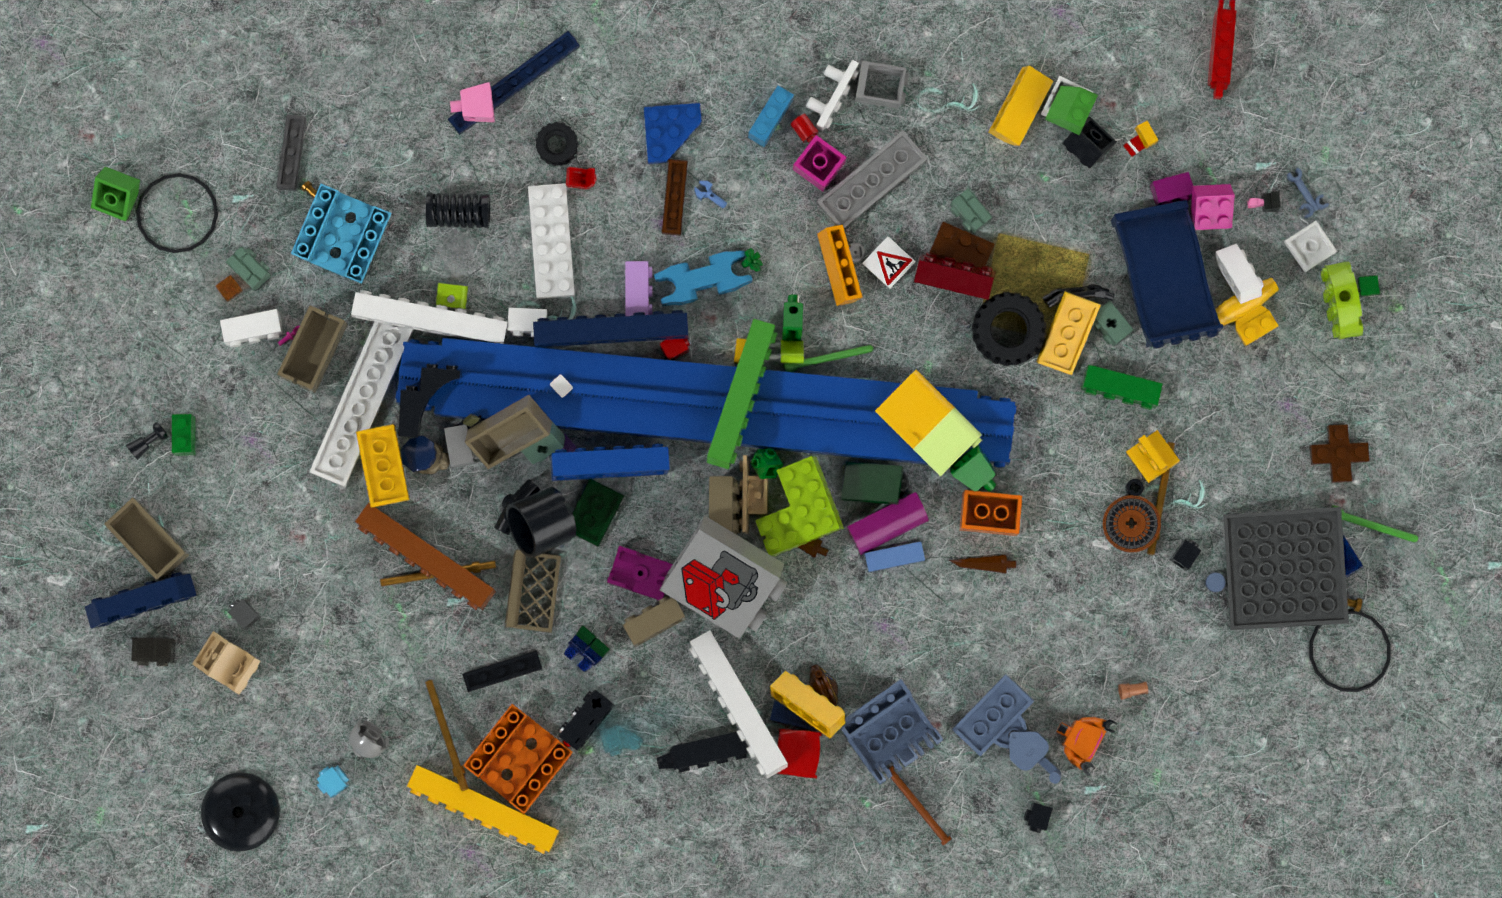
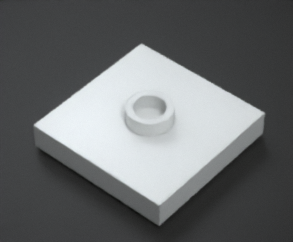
(1310, 246)

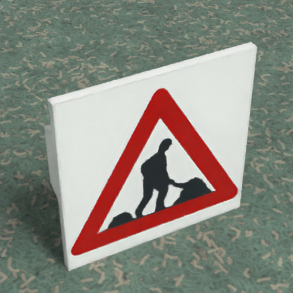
(888, 262)

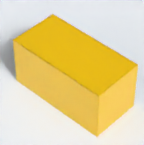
(1146, 134)
(738, 350)

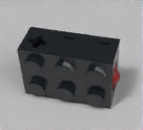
(585, 720)

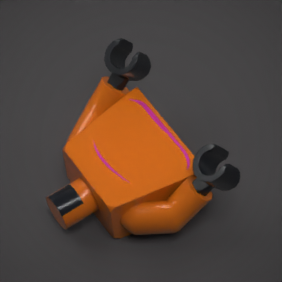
(1083, 740)

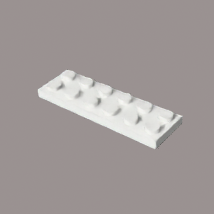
(551, 241)

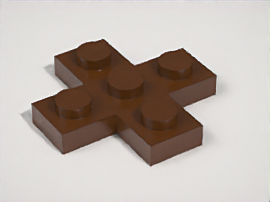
(1339, 453)

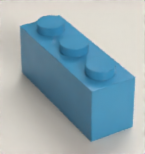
(771, 116)

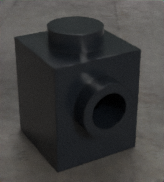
(1038, 817)

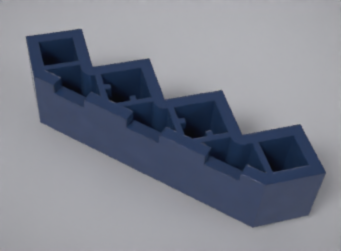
(137, 601)

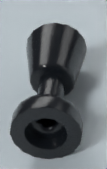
(140, 445)

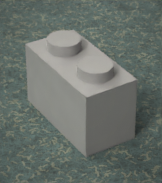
(458, 451)

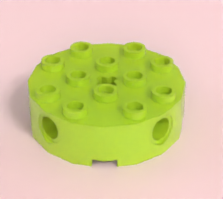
(1343, 300)

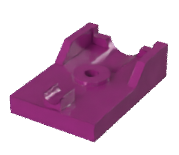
(626, 569)

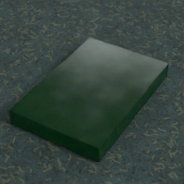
(872, 483)
(595, 511)

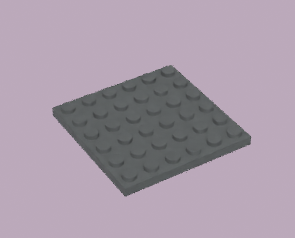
(1286, 568)

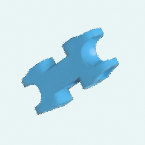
(689, 281)

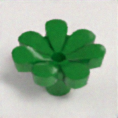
(752, 260)

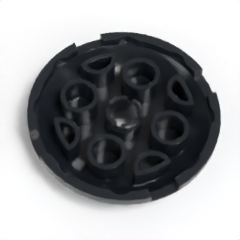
(259, 816)

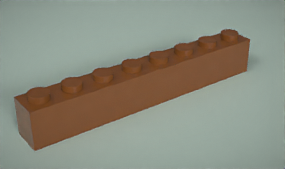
(425, 556)

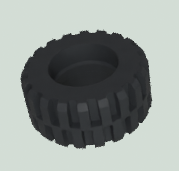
(1014, 303)

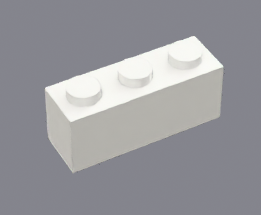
(1239, 273)
(252, 328)

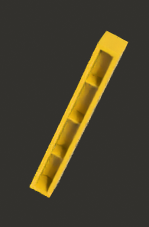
(483, 808)

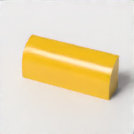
(1020, 106)

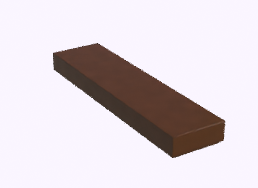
(674, 197)

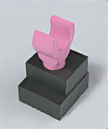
(1270, 202)

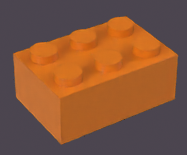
(990, 513)

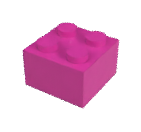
(819, 163)
(1212, 206)

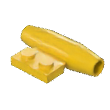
(1250, 317)

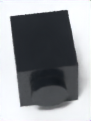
(1186, 554)

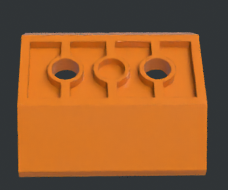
(507, 749)

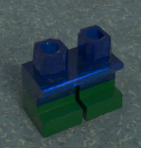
(580, 643)

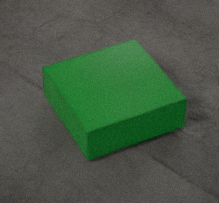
(1368, 286)

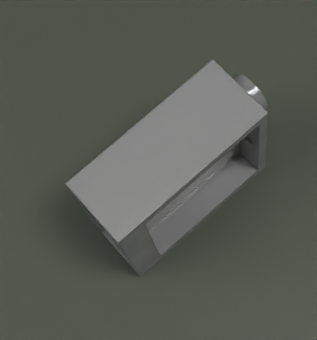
(882, 69)

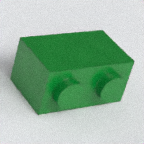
(183, 434)

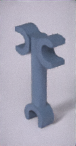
(1312, 205)

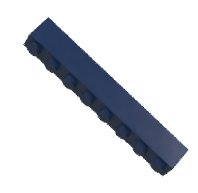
(610, 329)

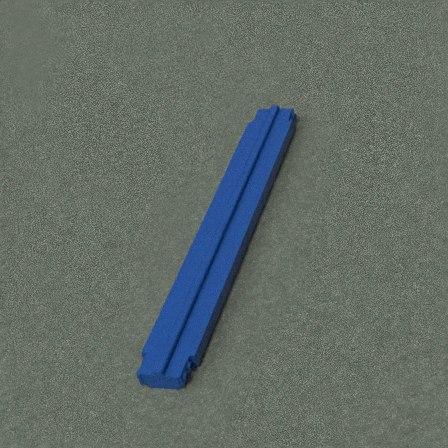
(687, 400)

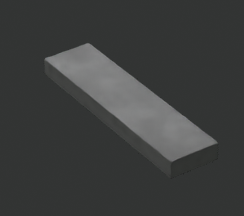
(291, 152)

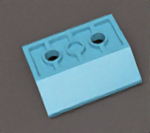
(328, 229)

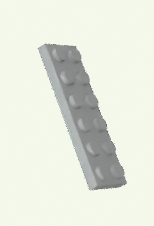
(872, 180)

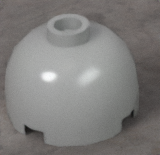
(366, 740)

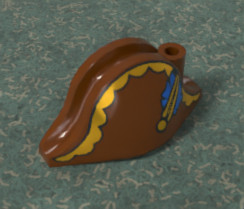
(823, 684)

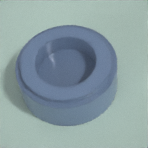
(1215, 582)

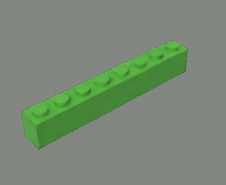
(741, 393)

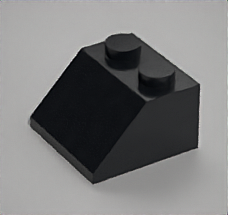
(1090, 144)

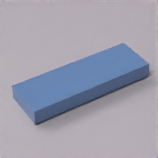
(894, 556)

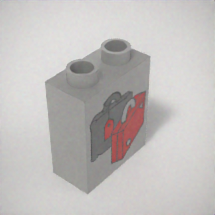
(724, 578)

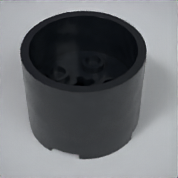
(540, 522)

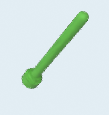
(791, 367)
(1378, 527)

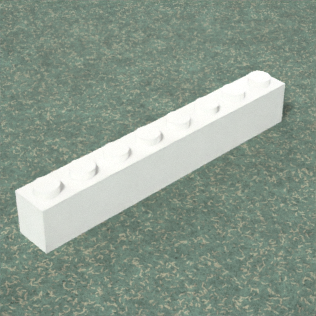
(428, 318)
(738, 705)

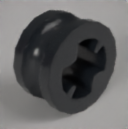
(1138, 483)

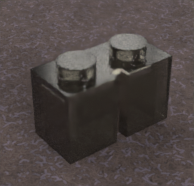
(153, 650)

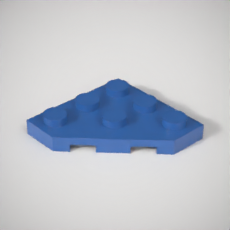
(669, 129)

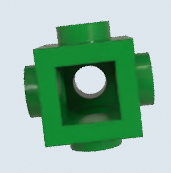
(766, 463)

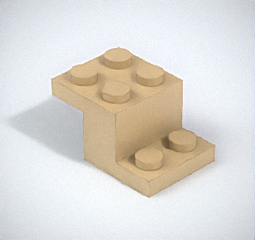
(226, 662)

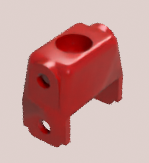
(800, 751)

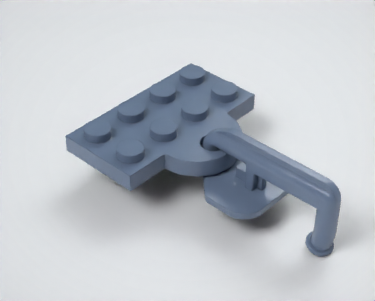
(996, 717)

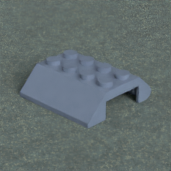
(889, 731)

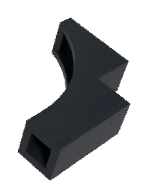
(415, 401)

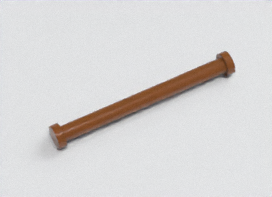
(919, 807)

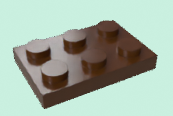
(961, 246)

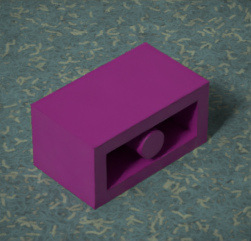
(1172, 189)

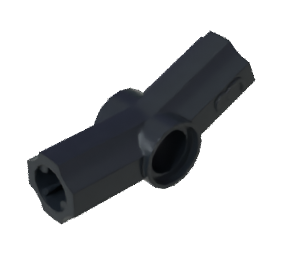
(525, 490)

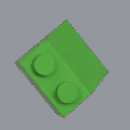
(1071, 108)
(114, 193)

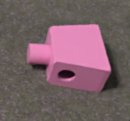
(475, 104)

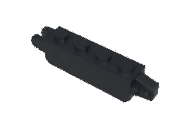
(704, 751)

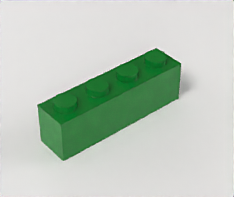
(1122, 387)

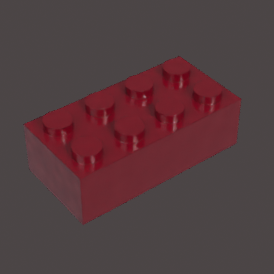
(955, 276)

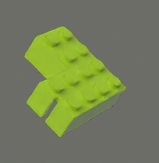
(810, 512)

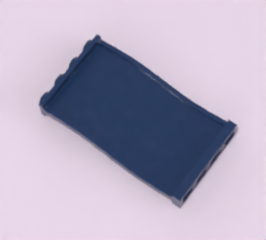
(1166, 274)

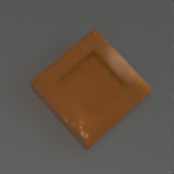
(229, 288)

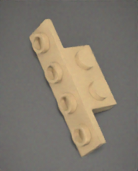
(754, 495)

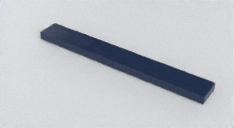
(523, 75)

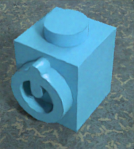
(332, 781)

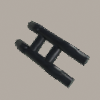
(1086, 292)

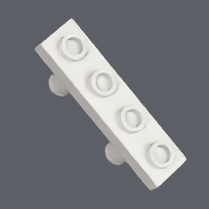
(843, 79)

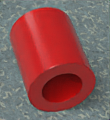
(804, 128)

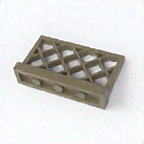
(515, 591)

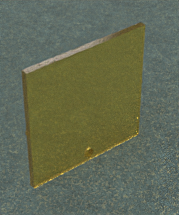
(1034, 272)

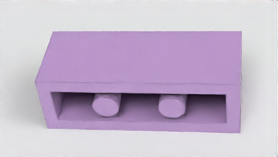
(637, 287)

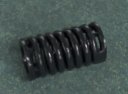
(459, 215)

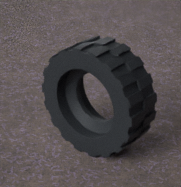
(542, 144)

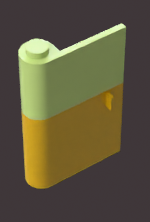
(928, 423)

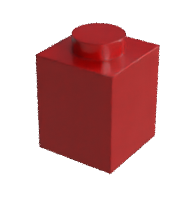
(674, 348)

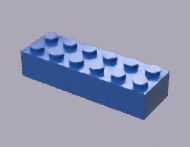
(609, 463)

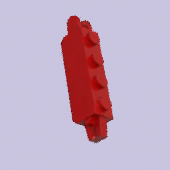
(1222, 48)

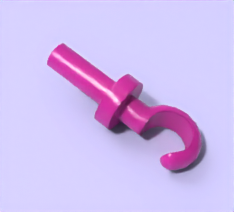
(289, 336)

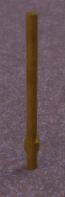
(1160, 499)
(475, 567)
(458, 770)

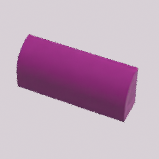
(888, 523)

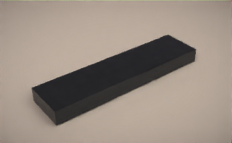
(502, 671)

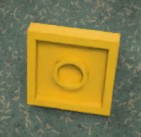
(1152, 456)

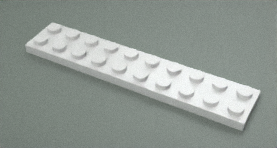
(360, 402)

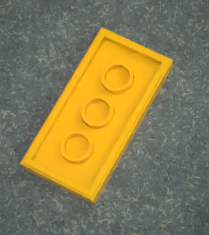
(1068, 333)
(382, 465)

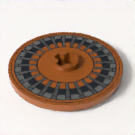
(1142, 534)

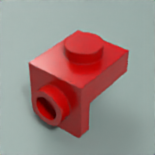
(580, 178)

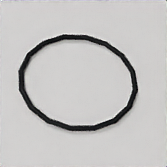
(173, 176)
(1363, 687)

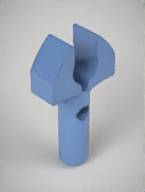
(709, 194)

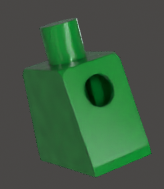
(792, 319)
(974, 470)

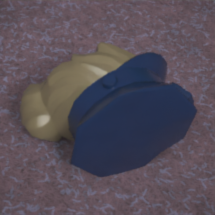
(424, 456)

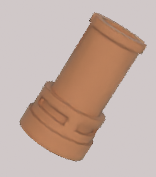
(1128, 690)

